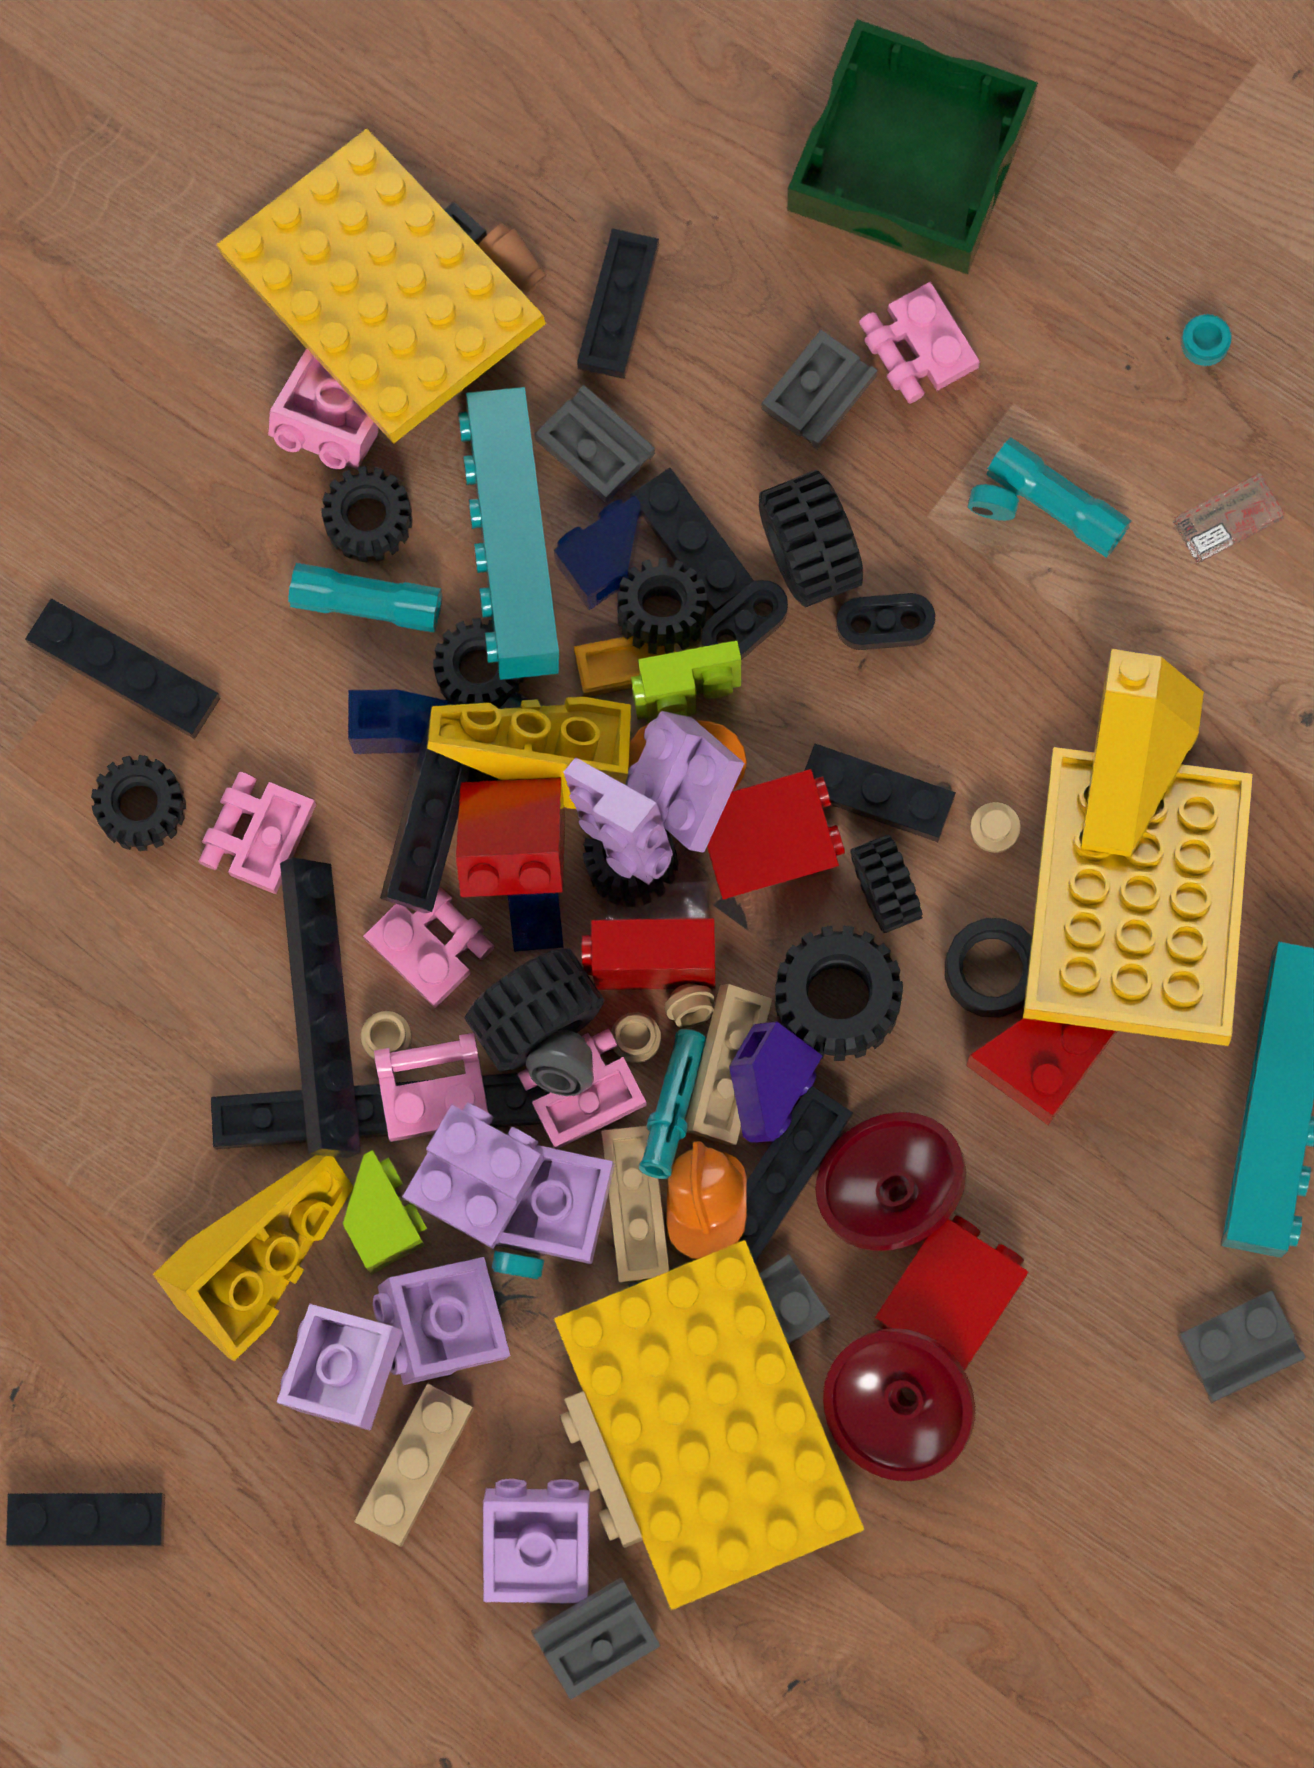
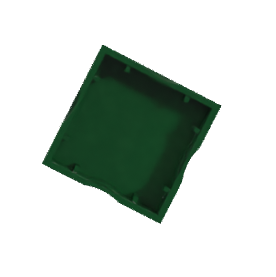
(911, 147)

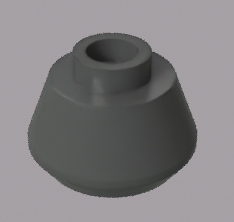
(562, 1064)

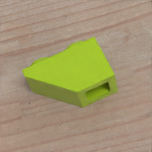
(377, 1219)

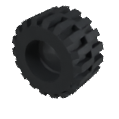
(811, 538)
(849, 952)
(531, 1005)

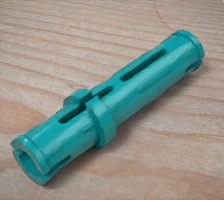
(668, 1122)

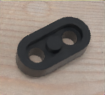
(884, 618)
(741, 621)

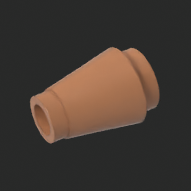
(513, 258)

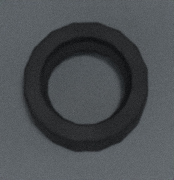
(959, 988)

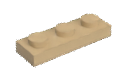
(713, 1101)
(634, 1208)
(414, 1465)
(599, 1471)

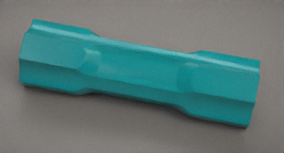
(1086, 516)
(329, 591)

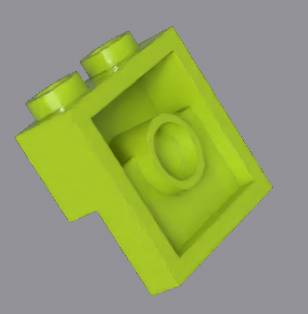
(675, 678)

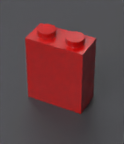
(773, 835)
(510, 837)
(650, 953)
(954, 1289)

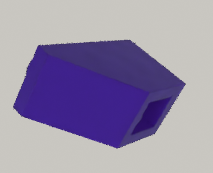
(768, 1079)

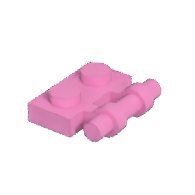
(932, 337)
(270, 837)
(421, 956)
(607, 1100)

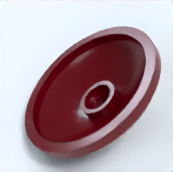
(877, 1165)
(881, 1426)

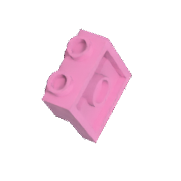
(320, 417)

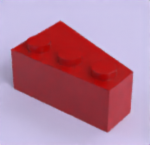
(1040, 1062)

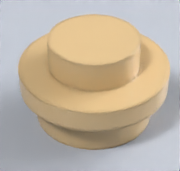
(995, 827)
(690, 1005)
(385, 1031)
(636, 1037)

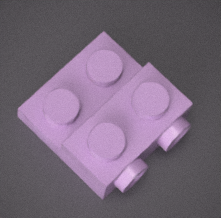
(686, 776)
(620, 819)
(474, 1174)
(561, 1207)
(445, 1320)
(339, 1367)
(536, 1542)

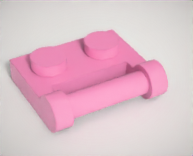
(421, 1106)

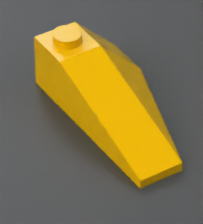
(535, 738)
(1141, 740)
(243, 1262)

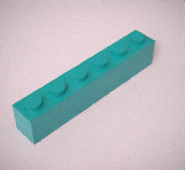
(512, 534)
(1276, 1113)

